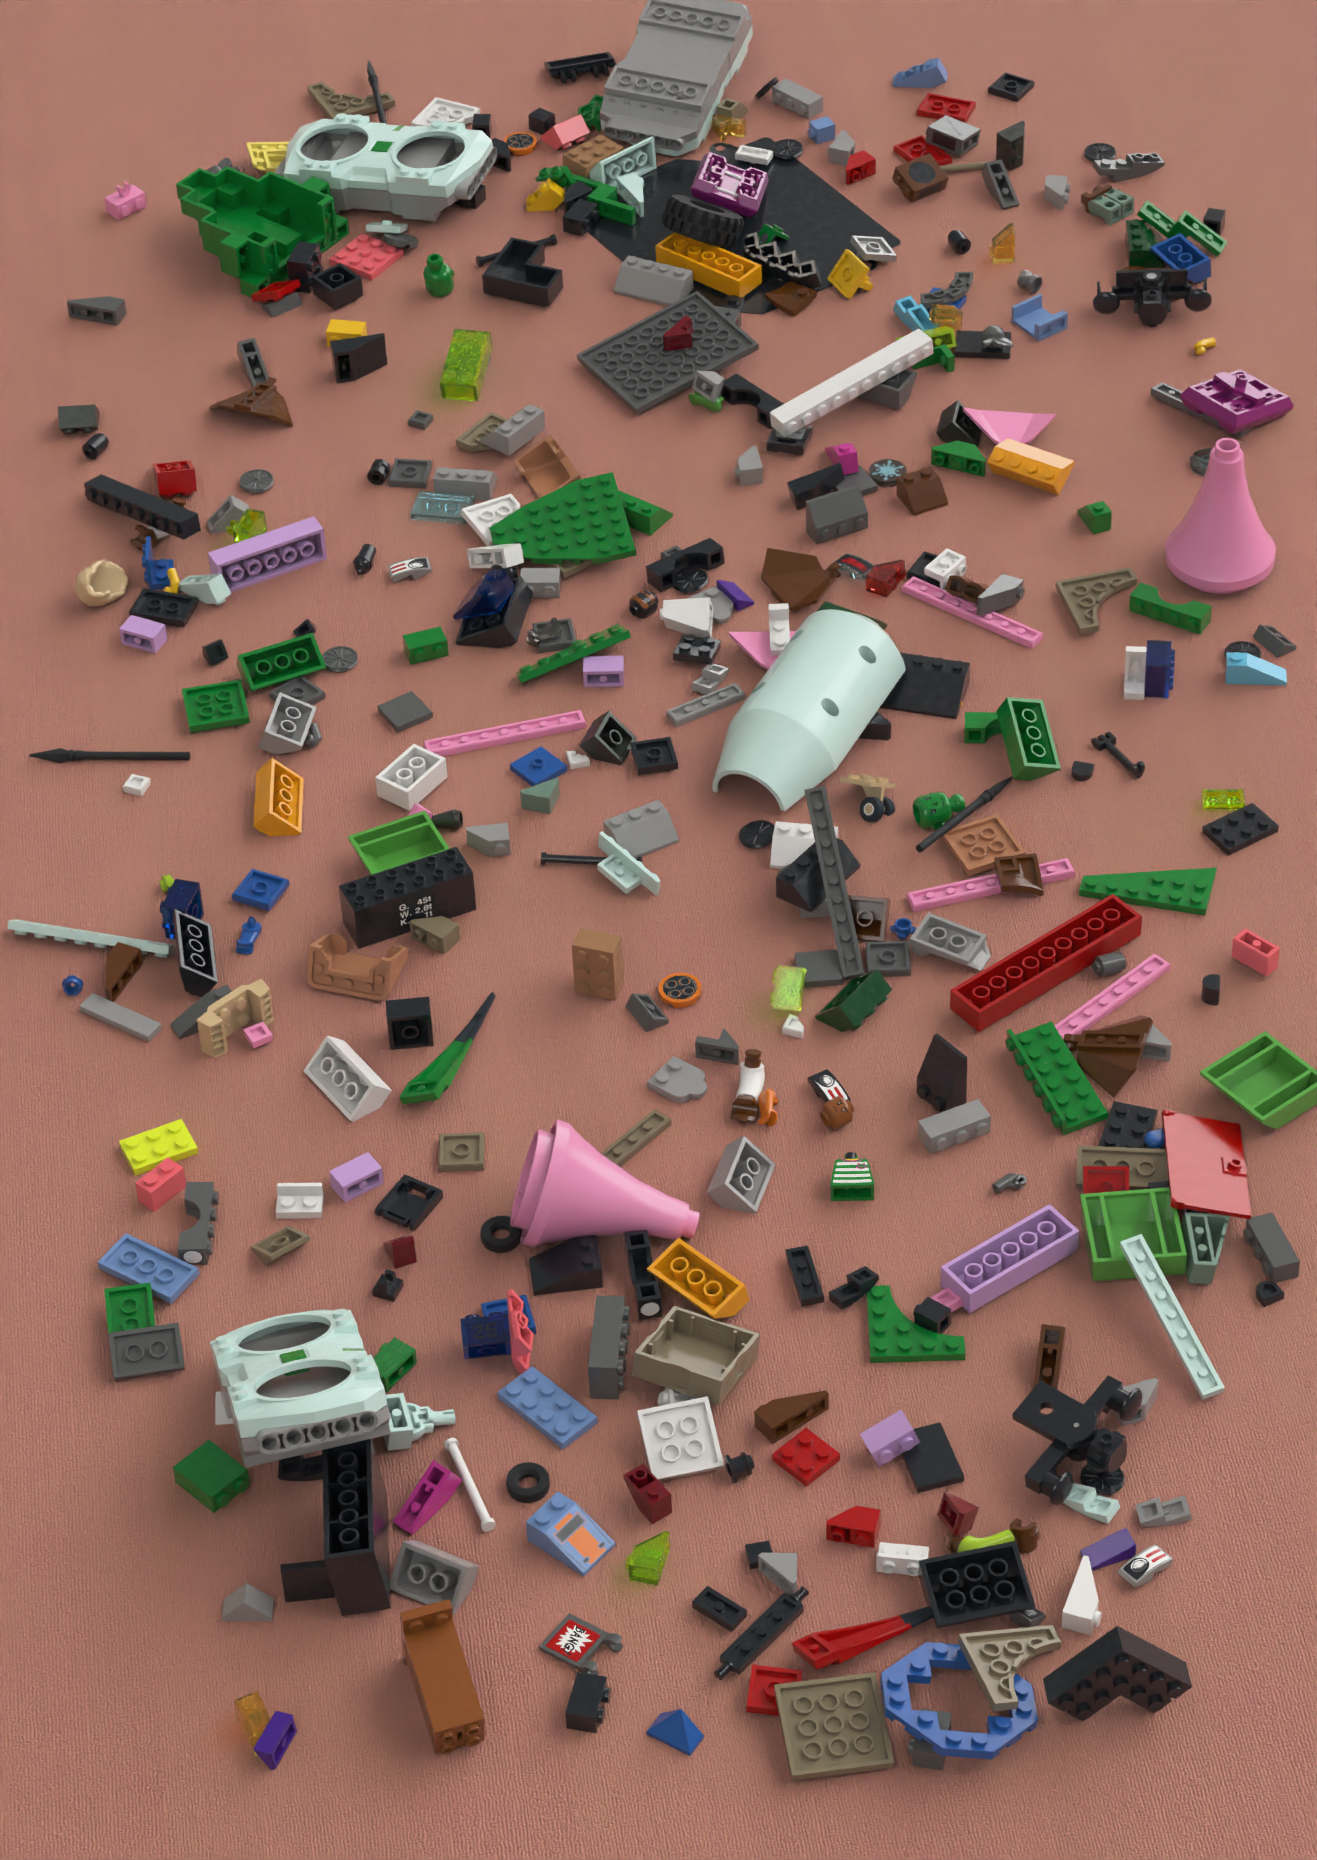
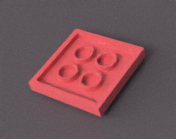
(367, 256)

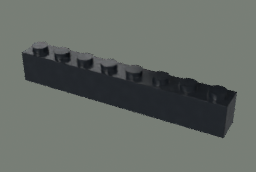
(142, 506)

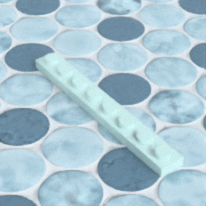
(82, 937)
(1172, 1317)

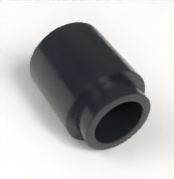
(959, 241)
(95, 446)

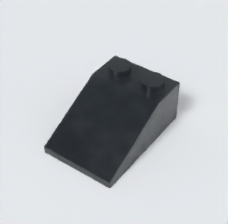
(943, 1076)
(567, 1267)

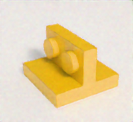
(850, 274)

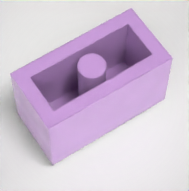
(143, 634)
(603, 671)
(356, 1177)
(890, 1438)

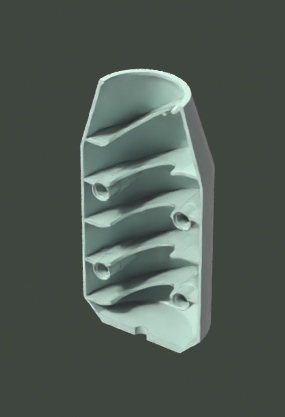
(811, 704)

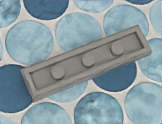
(705, 704)
(120, 1017)

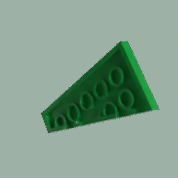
(577, 650)
(1169, 890)

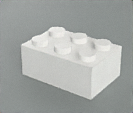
(411, 777)

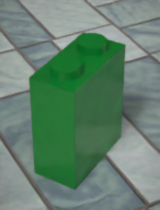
(211, 1476)

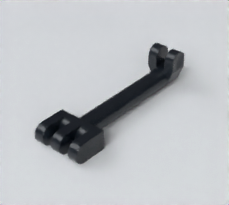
(1108, 742)

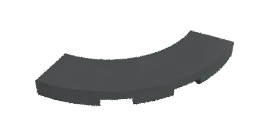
(958, 288)

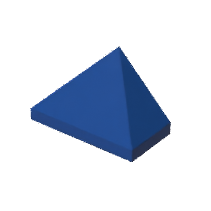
(676, 1731)

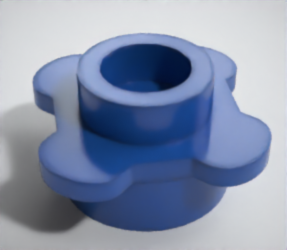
(903, 928)

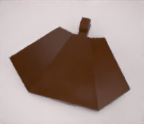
(260, 401)
(797, 577)
(1111, 1052)

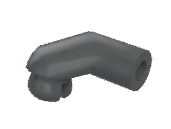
(314, 736)
(1011, 1181)

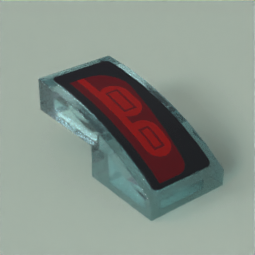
(857, 567)

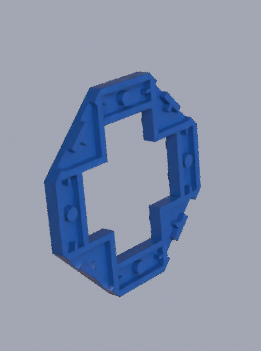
(924, 1724)

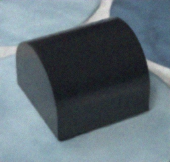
(1211, 989)

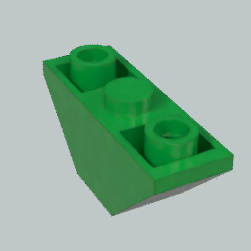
(959, 457)

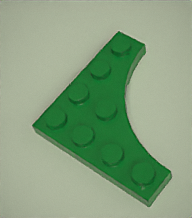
(901, 1340)

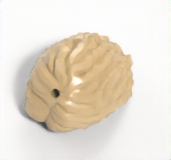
(101, 583)

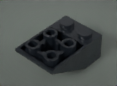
(357, 356)

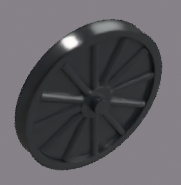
(766, 88)
(787, 148)
(1100, 151)
(691, 580)
(1243, 647)
(757, 834)
(1102, 1482)

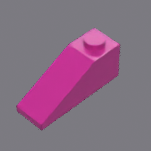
(844, 454)
(428, 1497)

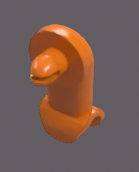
(766, 1101)

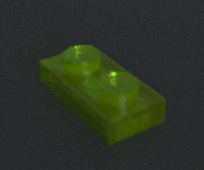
(1222, 798)

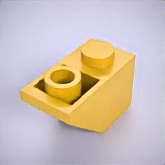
(546, 197)

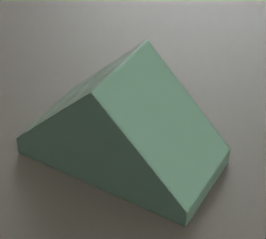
(541, 796)

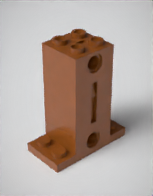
(441, 1677)

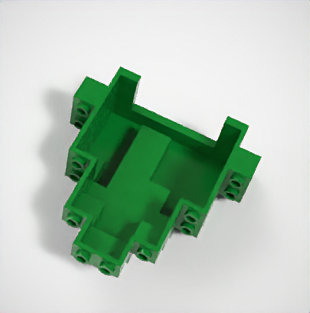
(259, 221)

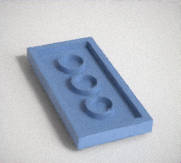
(143, 1263)
(547, 1407)

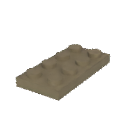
(1144, 1163)

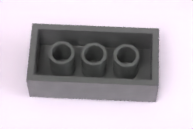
(608, 1347)

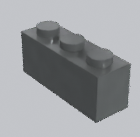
(1271, 1248)

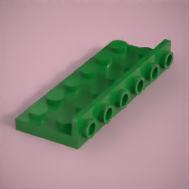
(1056, 1078)

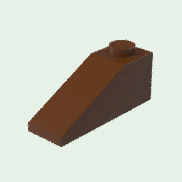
(122, 965)
(1050, 1355)
(789, 1413)

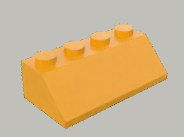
(1030, 465)
(278, 800)
(700, 1280)

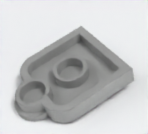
(721, 604)
(678, 1081)

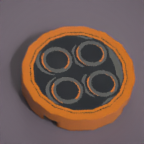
(521, 143)
(680, 990)

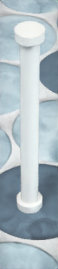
(487, 1523)

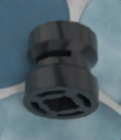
(378, 472)

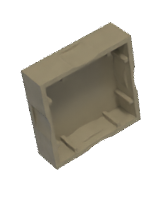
(696, 1355)

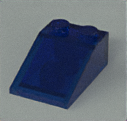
(486, 595)

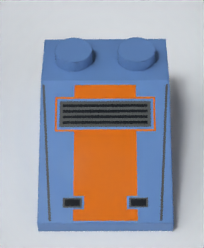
(568, 1534)

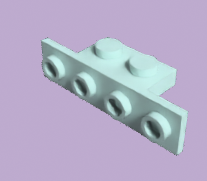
(623, 868)

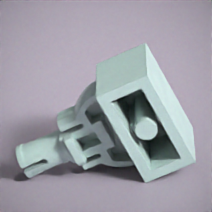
(411, 1421)

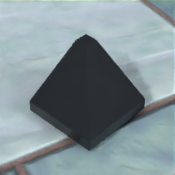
(305, 628)

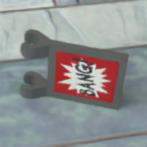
(576, 1642)

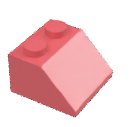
(566, 133)

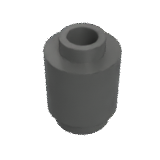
(1109, 964)

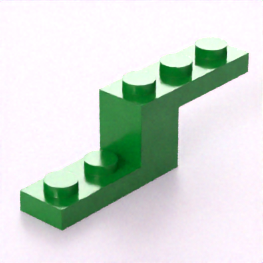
(608, 202)
(1185, 224)

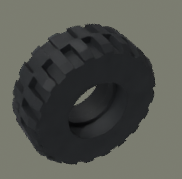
(702, 221)

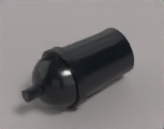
(364, 559)

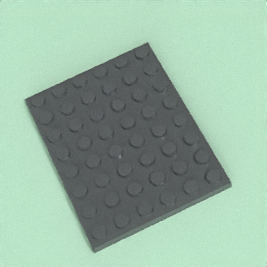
(645, 373)

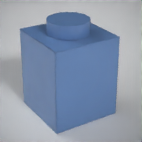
(821, 130)

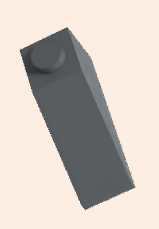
(999, 184)
(98, 309)
(252, 361)
(1000, 594)
(187, 1023)

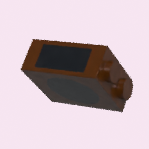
(920, 178)

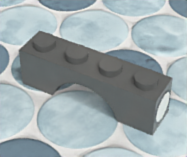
(196, 1242)

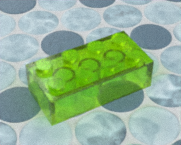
(466, 365)

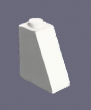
(689, 616)

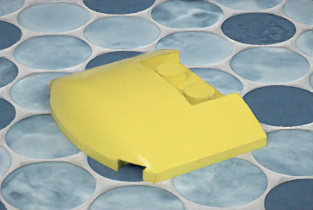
(267, 155)

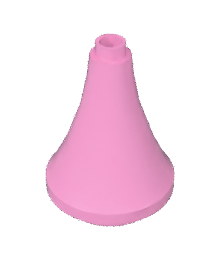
(1221, 538)
(579, 1192)

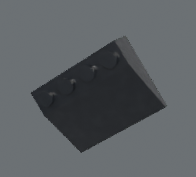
(499, 628)
(930, 686)
(975, 1584)

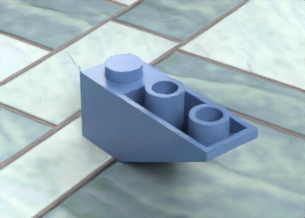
(922, 76)

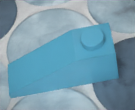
(1251, 670)

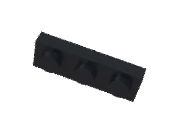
(804, 1275)

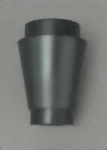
(450, 819)

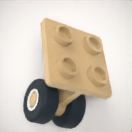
(875, 804)

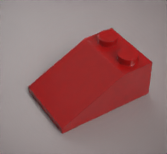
(175, 478)

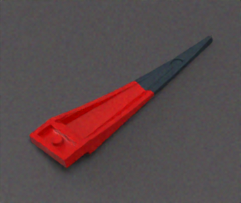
(841, 1644)

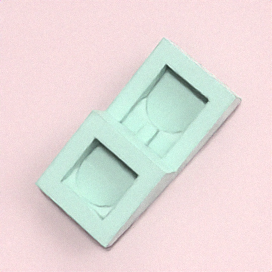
(1087, 1502)

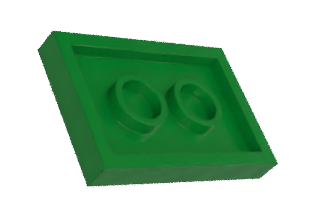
(129, 1307)

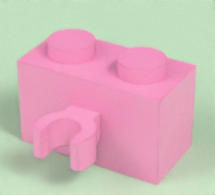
(125, 201)

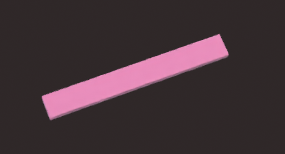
(967, 610)
(506, 734)
(980, 887)
(1113, 996)

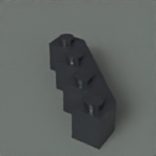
(783, 266)

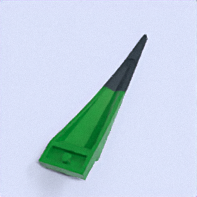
(440, 1073)

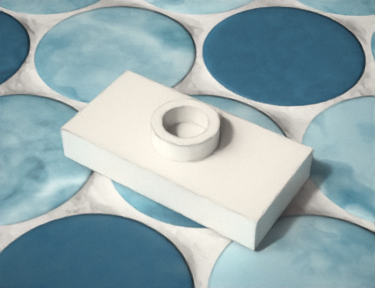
(754, 155)

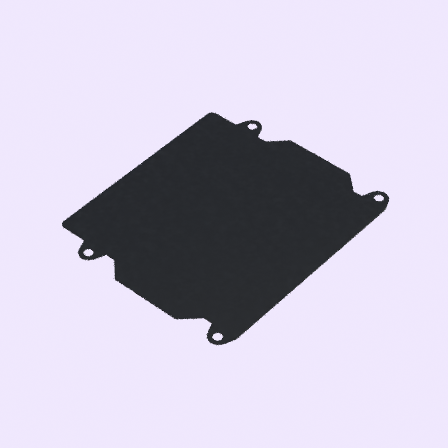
(795, 199)

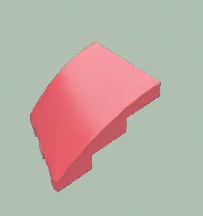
(520, 1335)

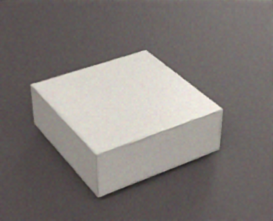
(136, 785)

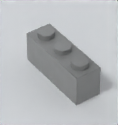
(797, 98)
(954, 1126)

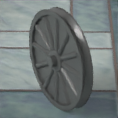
(256, 481)
(340, 658)

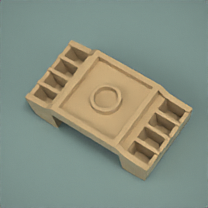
(233, 1012)

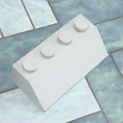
(346, 1079)

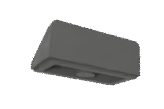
(287, 303)
(1273, 640)
(646, 1012)

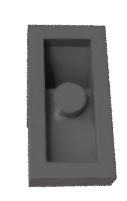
(720, 1050)

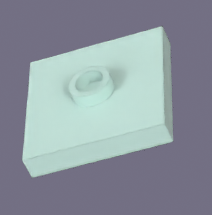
(386, 226)

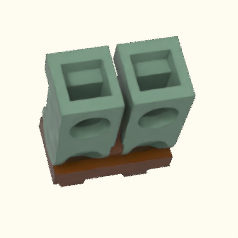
(1108, 203)

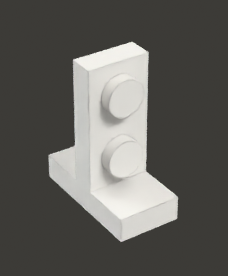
(778, 627)
(1134, 673)

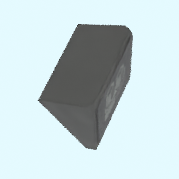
(1028, 1618)

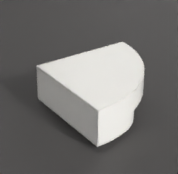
(576, 760)
(793, 1027)

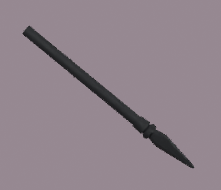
(373, 80)
(61, 755)
(985, 797)

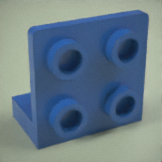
(156, 570)

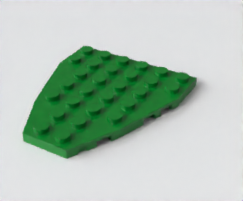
(571, 524)

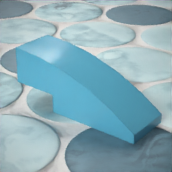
(912, 314)

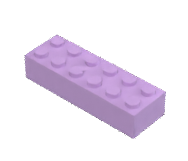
(269, 554)
(1010, 1257)

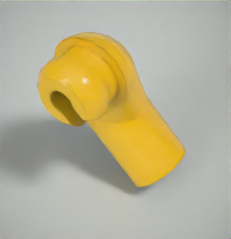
(1204, 343)
(174, 581)

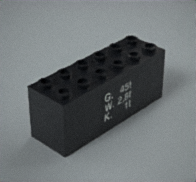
(388, 900)

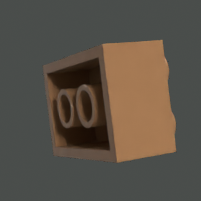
(586, 156)
(597, 964)

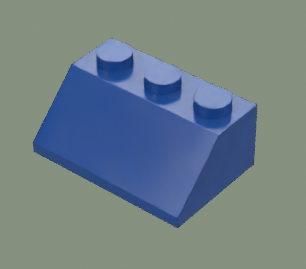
(1182, 254)

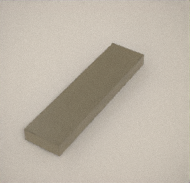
(637, 1137)

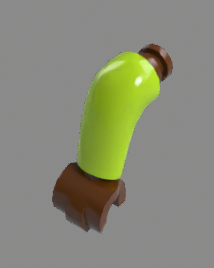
(1025, 1537)

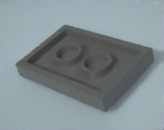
(146, 1351)

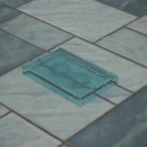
(441, 507)

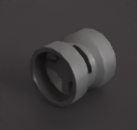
(1029, 281)

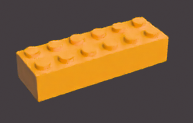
(710, 264)

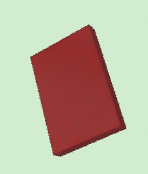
(938, 106)
(918, 147)

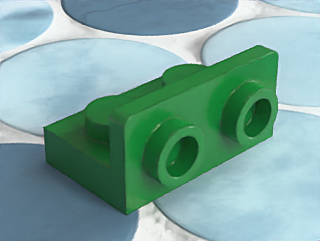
(591, 114)
(559, 174)

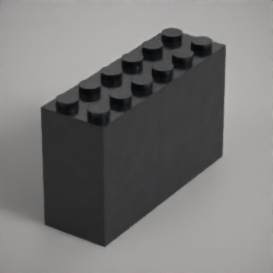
(356, 1528)

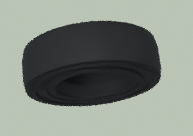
(499, 1245)
(528, 1495)

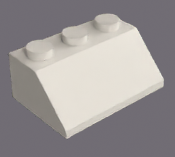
(790, 842)

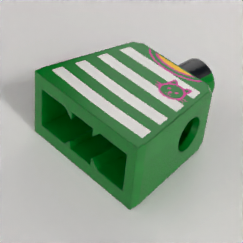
(852, 1179)

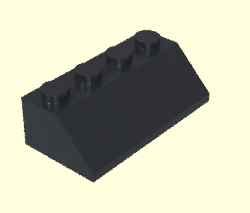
(803, 881)
(195, 953)

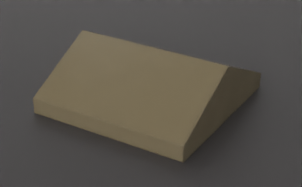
(279, 1244)

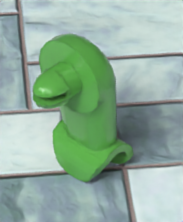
(697, 398)

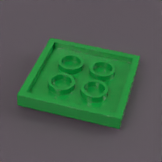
(215, 706)

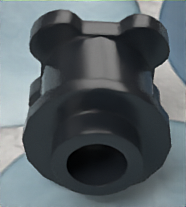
(738, 1465)

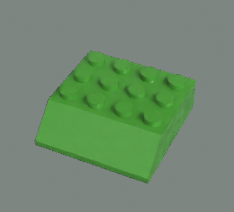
(398, 842)
(1265, 1080)
(1125, 1214)

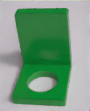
(771, 232)

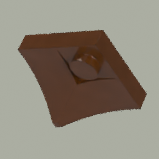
(791, 297)
(1019, 874)

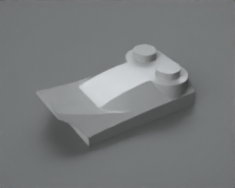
(950, 941)

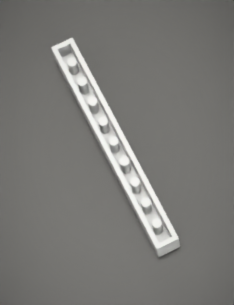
(851, 382)

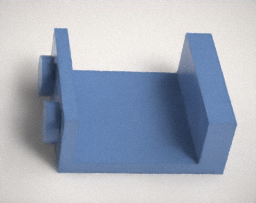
(1036, 320)

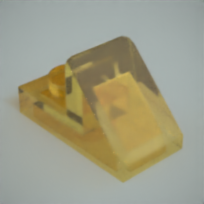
(727, 126)

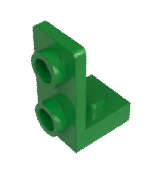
(940, 355)

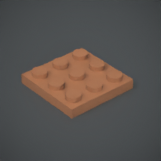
(979, 842)

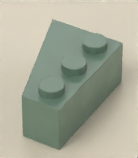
(1203, 1243)

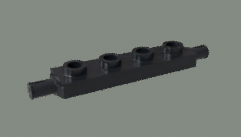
(761, 1633)

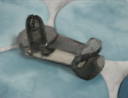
(549, 631)

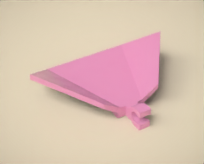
(1011, 425)
(757, 646)

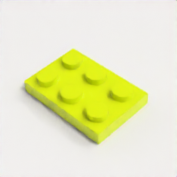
(155, 1145)

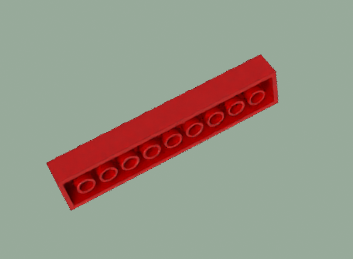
(1045, 962)

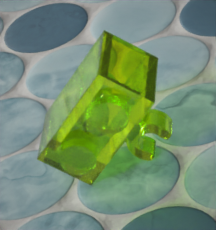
(250, 525)
(788, 988)

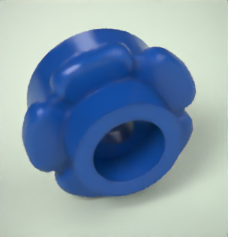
(72, 990)

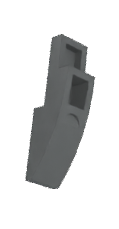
(1133, 167)

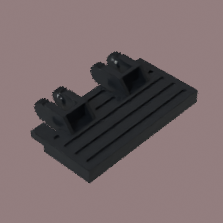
(566, 68)

